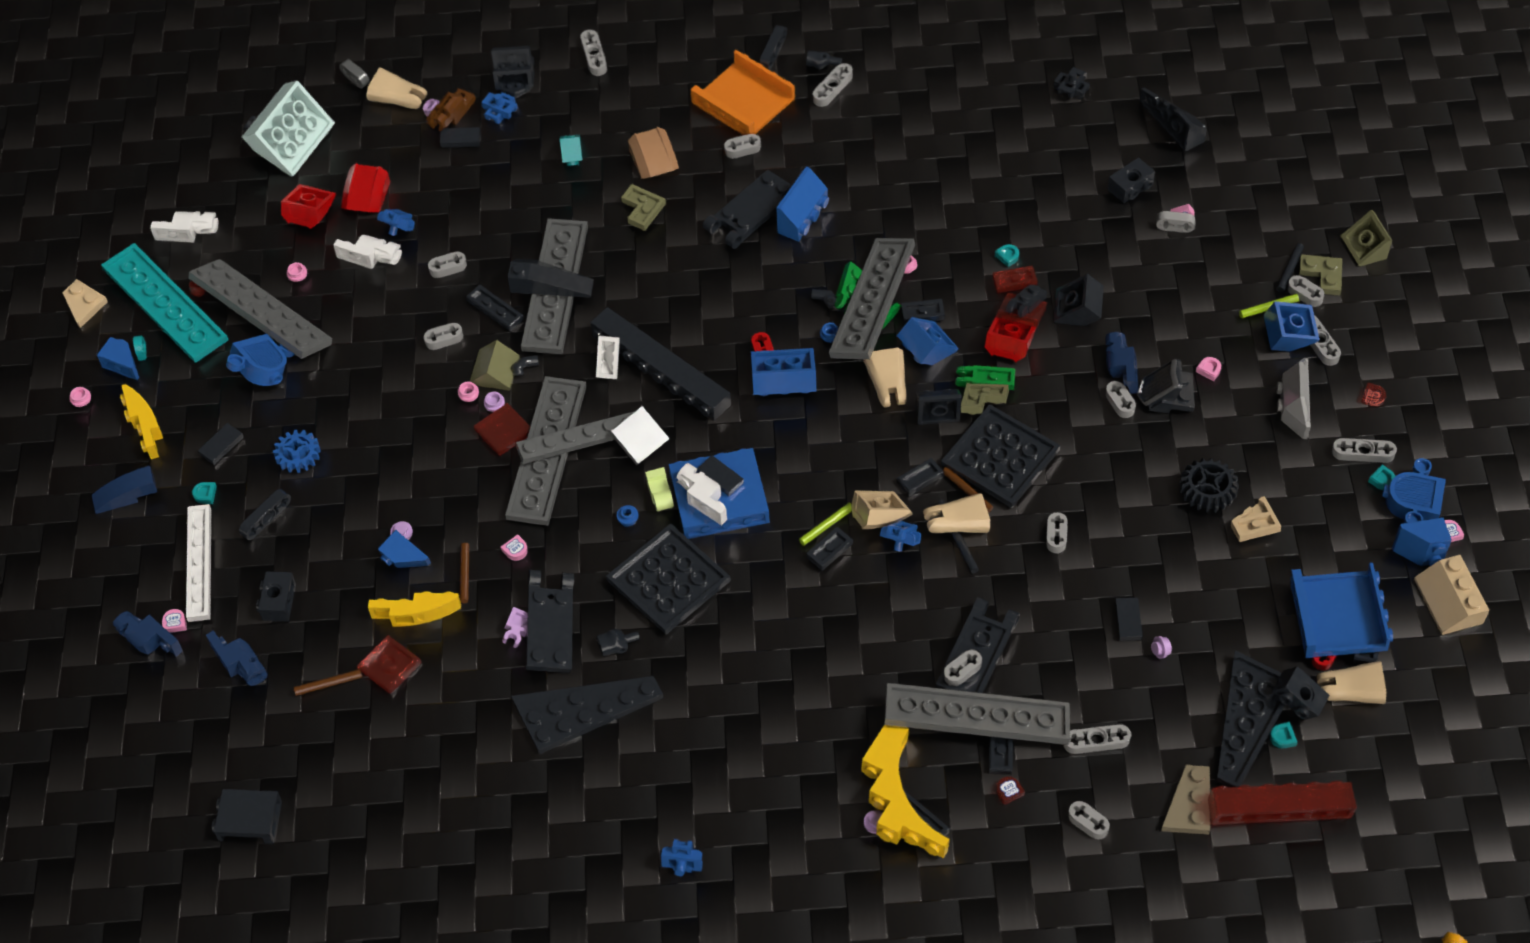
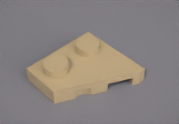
(83, 301)
(1256, 522)

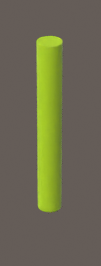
(1264, 307)
(825, 524)

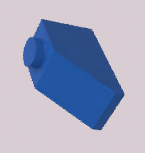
(118, 358)
(402, 552)

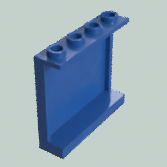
(743, 507)
(1341, 613)

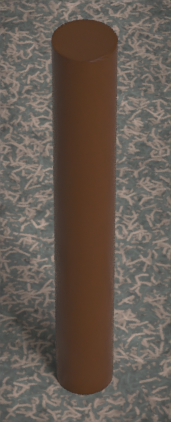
(964, 486)
(464, 573)
(327, 682)

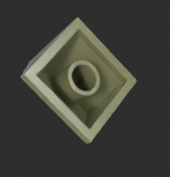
(1367, 240)
(494, 366)

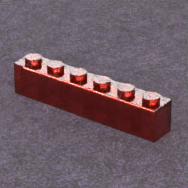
(1281, 802)

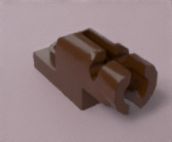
(450, 109)

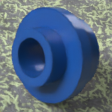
(826, 329)
(627, 520)

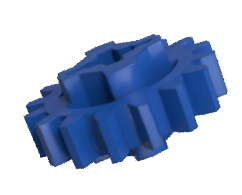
(297, 451)

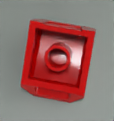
(365, 188)
(306, 205)
(1009, 339)

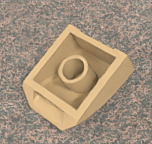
(878, 508)

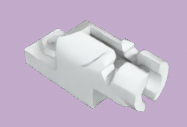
(185, 226)
(368, 251)
(702, 493)

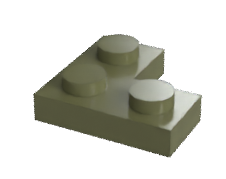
(646, 206)
(1326, 268)
(977, 394)

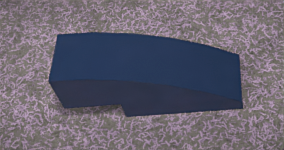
(124, 490)

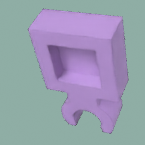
(516, 626)

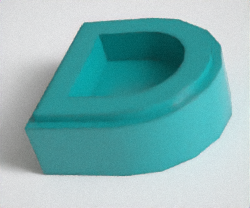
(1007, 254)
(140, 347)
(1381, 477)
(204, 492)
(1283, 736)

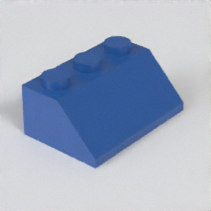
(801, 205)
(783, 371)

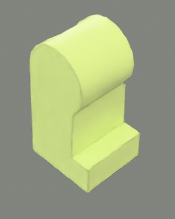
(659, 489)

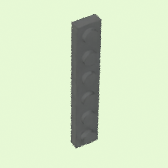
(568, 439)

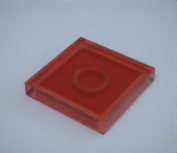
(1029, 319)
(503, 429)
(389, 664)

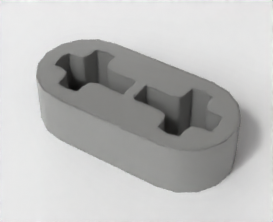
(742, 146)
(1175, 221)
(447, 264)
(1305, 291)
(443, 336)
(1123, 398)
(1052, 532)
(965, 671)
(1088, 820)

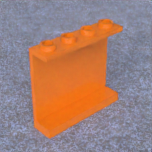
(745, 95)

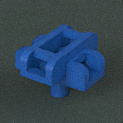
(499, 101)
(396, 219)
(901, 534)
(681, 860)

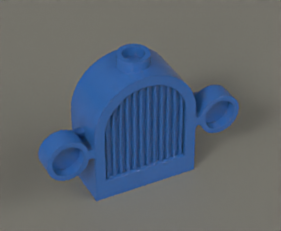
(259, 360)
(1415, 494)

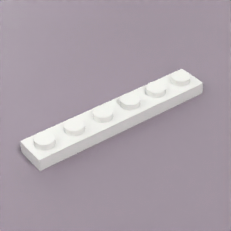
(198, 563)

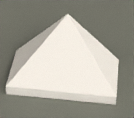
(607, 357)

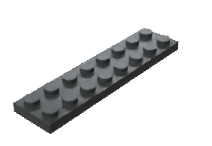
(872, 298)
(260, 308)
(550, 314)
(540, 480)
(977, 713)

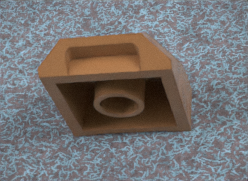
(652, 153)

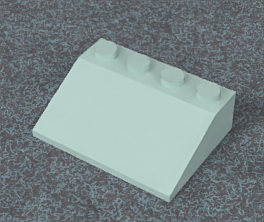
(289, 128)

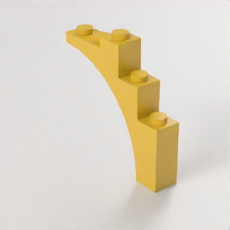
(886, 794)

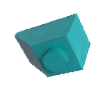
(571, 149)

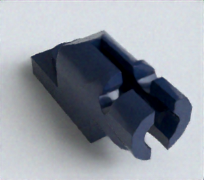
(1121, 360)
(146, 634)
(238, 659)

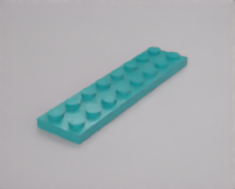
(165, 302)

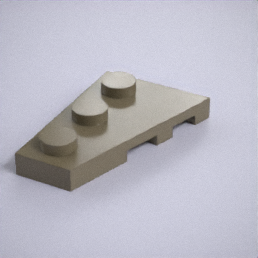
(1190, 806)

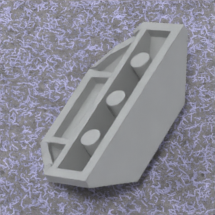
(1294, 398)

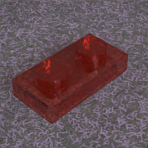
(1014, 279)

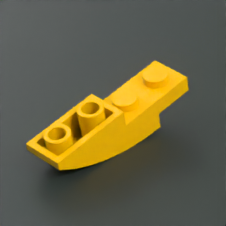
(142, 419)
(423, 608)

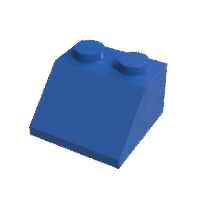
(1290, 326)
(926, 341)
(1423, 541)

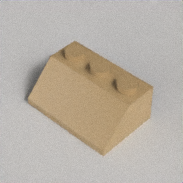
(1452, 595)

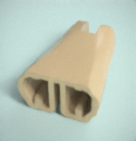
(392, 89)
(888, 375)
(961, 515)
(1358, 683)

